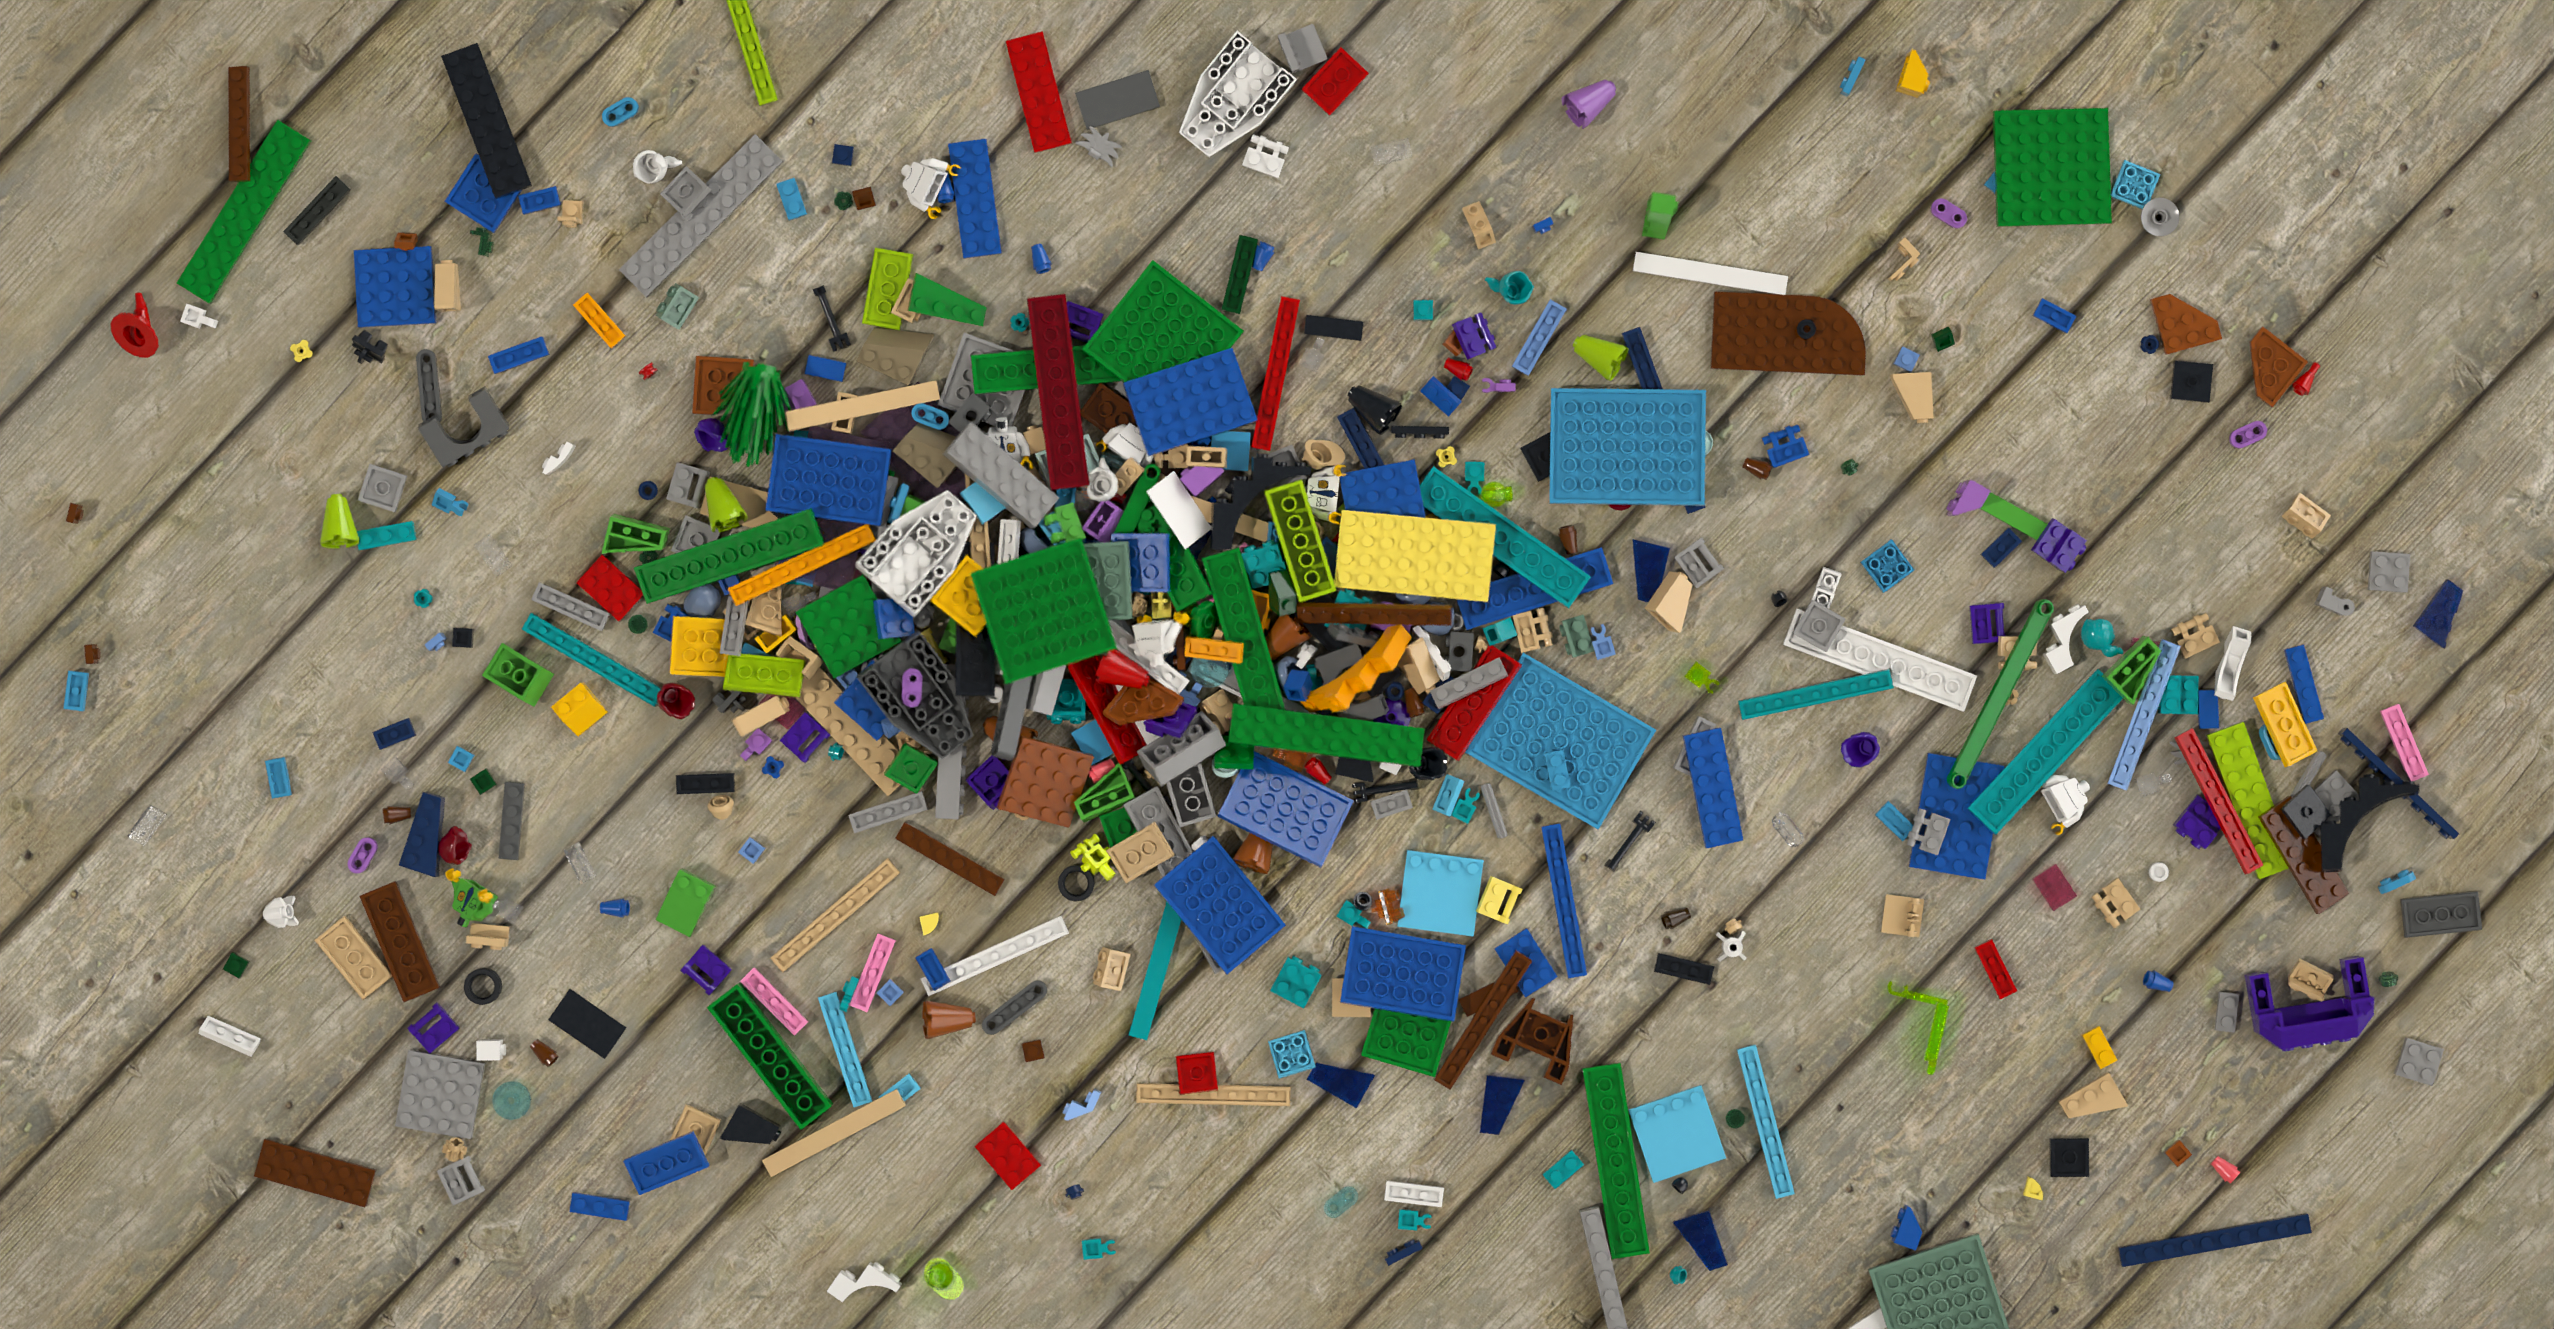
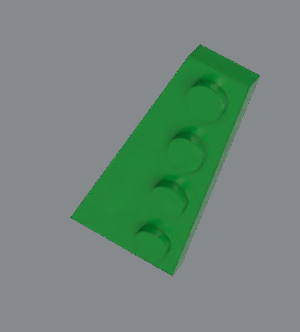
(938, 301)

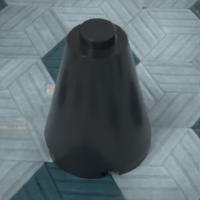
(1374, 407)

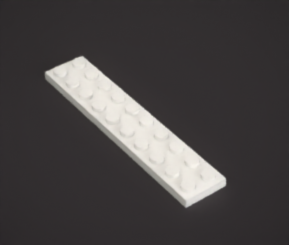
(1908, 669)

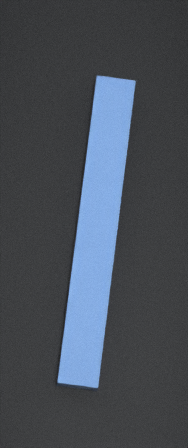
(2143, 715)

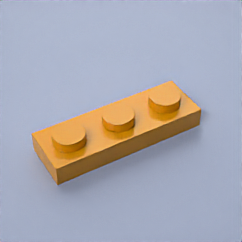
(599, 320)
(1214, 649)

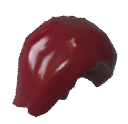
(676, 700)
(454, 846)

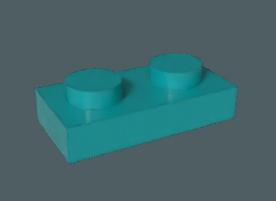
(1563, 1169)

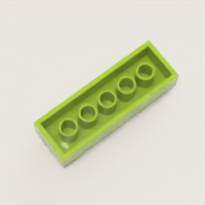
(1300, 540)

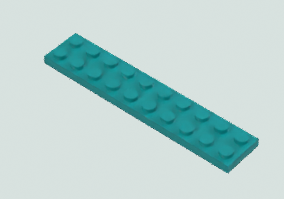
(1511, 543)
(2045, 752)

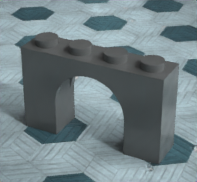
(449, 449)
(1331, 665)

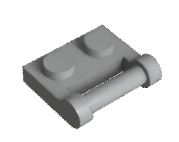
(682, 482)
(1694, 567)
(455, 1184)

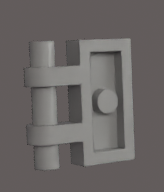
(1933, 834)

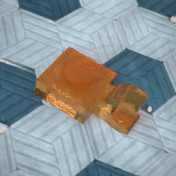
(1293, 759)

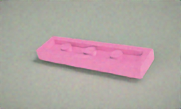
(2404, 742)
(872, 972)
(774, 1001)

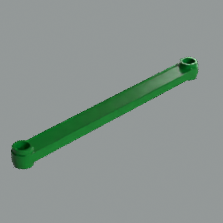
(1137, 501)
(2000, 693)

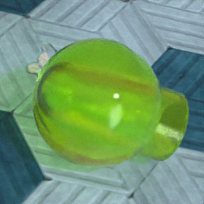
(1496, 494)

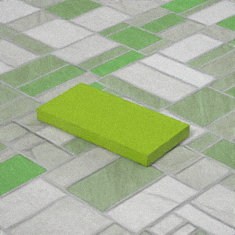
(886, 281)
(764, 675)

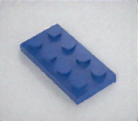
(666, 1163)

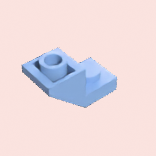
(1077, 1109)

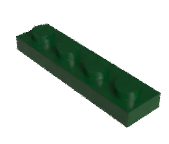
(1239, 274)

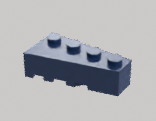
(424, 836)

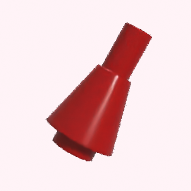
(2303, 384)

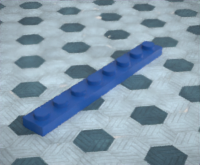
(1564, 900)

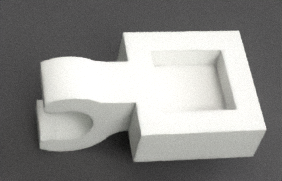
(196, 317)
(1306, 652)

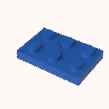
(1539, 971)

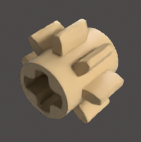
(454, 1149)

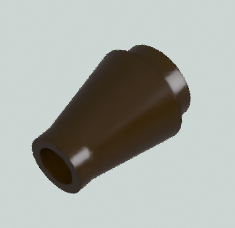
(1674, 918)

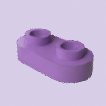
(1948, 214)
(2247, 434)
(911, 687)
(360, 853)

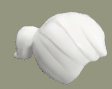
(652, 166)
(1102, 483)

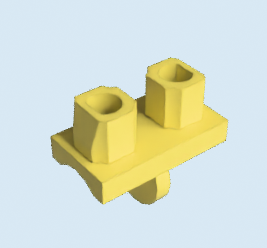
(1161, 605)

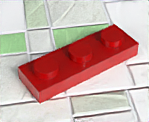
(1995, 969)

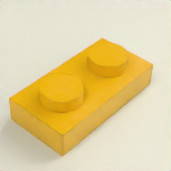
(2099, 1047)

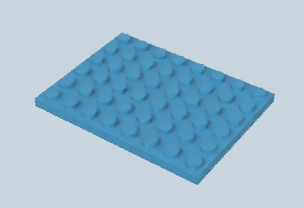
(1627, 446)
(1550, 714)

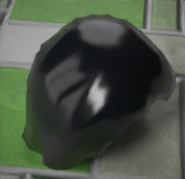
(1432, 765)

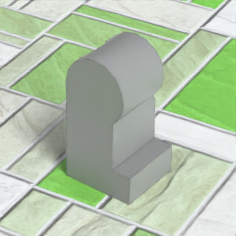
(2333, 603)

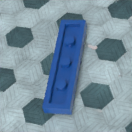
(2303, 684)

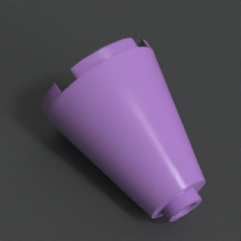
(1588, 102)

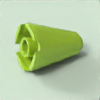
(1601, 355)
(722, 506)
(338, 524)

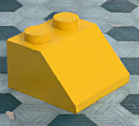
(1913, 76)
(579, 709)

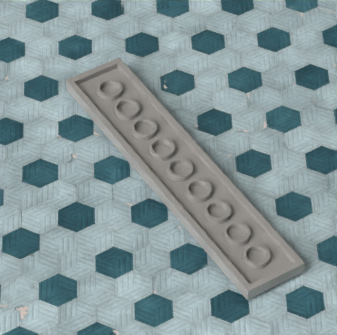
(683, 235)
(1152, 808)

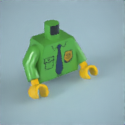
(470, 898)

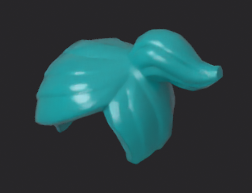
(1513, 286)
(2099, 636)

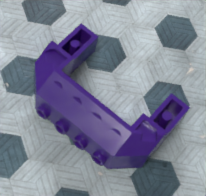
(2314, 1021)

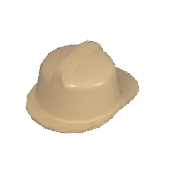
(1322, 453)

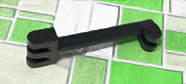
(838, 337)
(1141, 779)
(1411, 784)
(1641, 825)

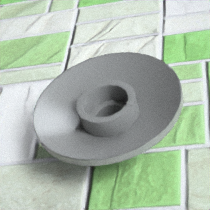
(2169, 215)

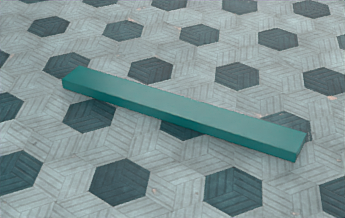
(591, 659)
(1815, 694)
(1155, 974)

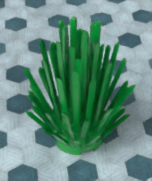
(753, 411)

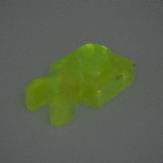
(1699, 676)

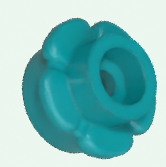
(1014, 322)
(423, 593)
(836, 751)
(1678, 1275)

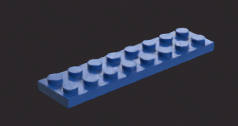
(1518, 595)

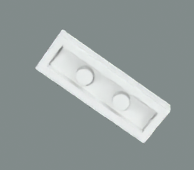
(1442, 666)
(229, 1036)
(1414, 1193)

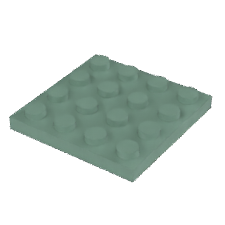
(1112, 576)

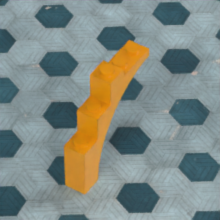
(1361, 676)

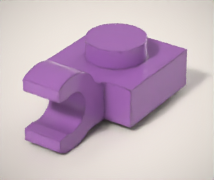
(1503, 386)
(757, 743)

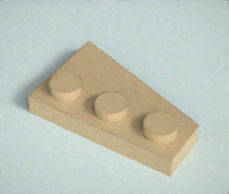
(766, 612)
(2093, 1098)

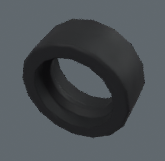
(1072, 897)
(468, 986)

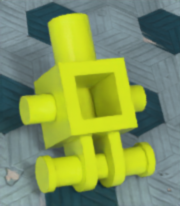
(1095, 859)

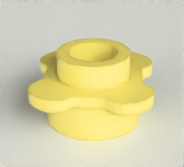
(307, 353)
(1451, 458)

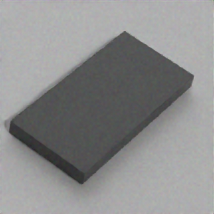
(1117, 99)
(2441, 914)

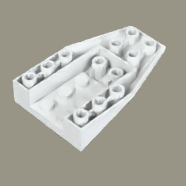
(1234, 96)
(919, 551)

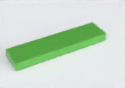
(2013, 516)

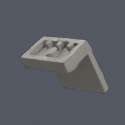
(1302, 48)

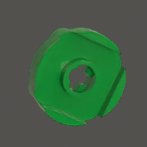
(1149, 517)
(1204, 620)

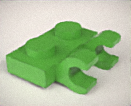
(1068, 522)

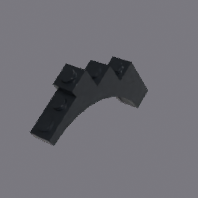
(1263, 474)
(2352, 811)

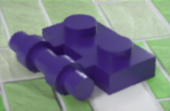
(1469, 337)

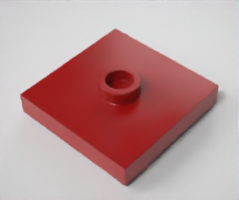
(1196, 1073)

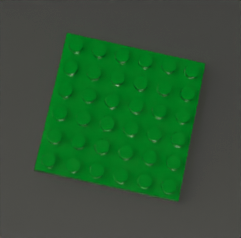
(2052, 167)
(1159, 328)
(1043, 610)

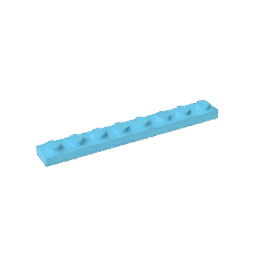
(1765, 1121)

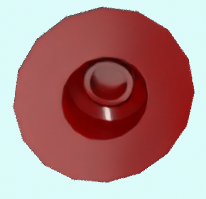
(134, 330)

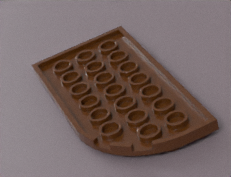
(1762, 335)

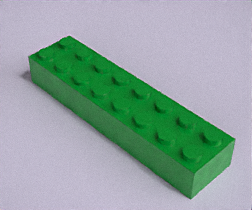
(770, 1055)

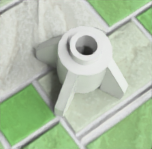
(280, 912)
(1726, 944)

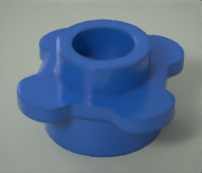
(770, 761)

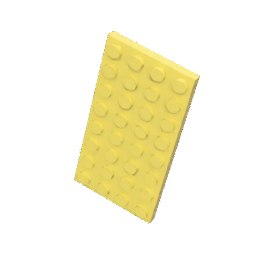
(1414, 555)

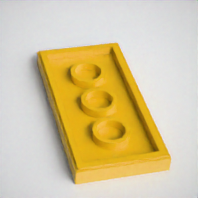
(2285, 724)

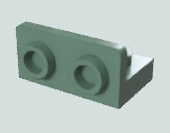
(676, 306)
(1577, 636)

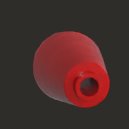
(1121, 671)

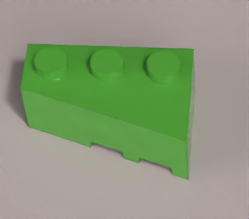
(1659, 215)
(631, 534)
(2132, 669)
(1105, 795)

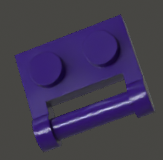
(1085, 318)
(1981, 622)
(800, 733)
(711, 965)
(438, 1032)

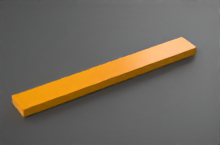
(802, 564)

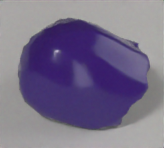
(709, 434)
(1860, 749)

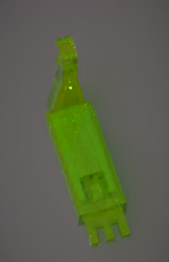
(1937, 1026)

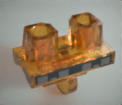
(1385, 906)

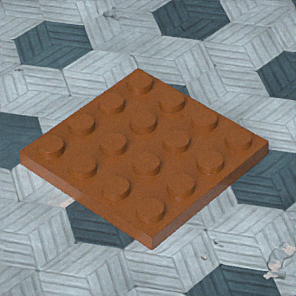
(1045, 781)

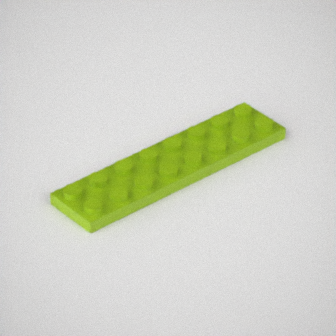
(2246, 791)

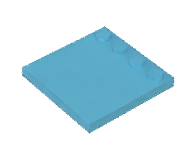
(1440, 893)
(1677, 1133)

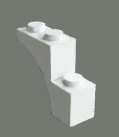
(2059, 656)
(2231, 663)
(872, 1276)

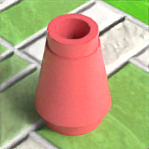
(1099, 770)
(2225, 1169)

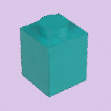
(1423, 310)
(1500, 631)

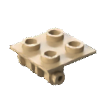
(1902, 915)

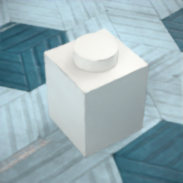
(490, 1049)

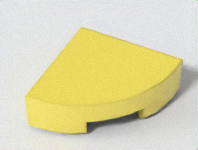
(929, 922)
(2033, 1189)

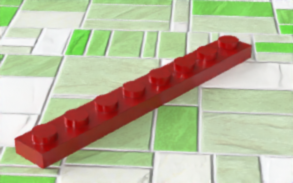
(1275, 373)
(2218, 801)

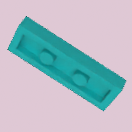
(386, 535)

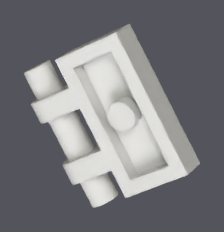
(1264, 162)

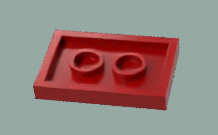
(1335, 81)
(610, 588)
(1007, 1155)

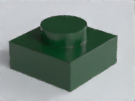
(1943, 339)
(483, 781)
(236, 965)

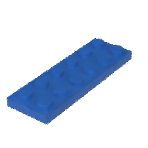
(975, 199)
(1712, 787)

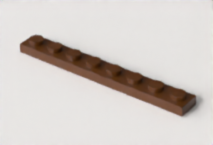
(1374, 614)
(1483, 1019)

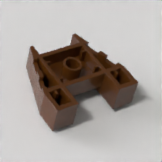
(1540, 1035)

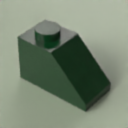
(1281, 593)

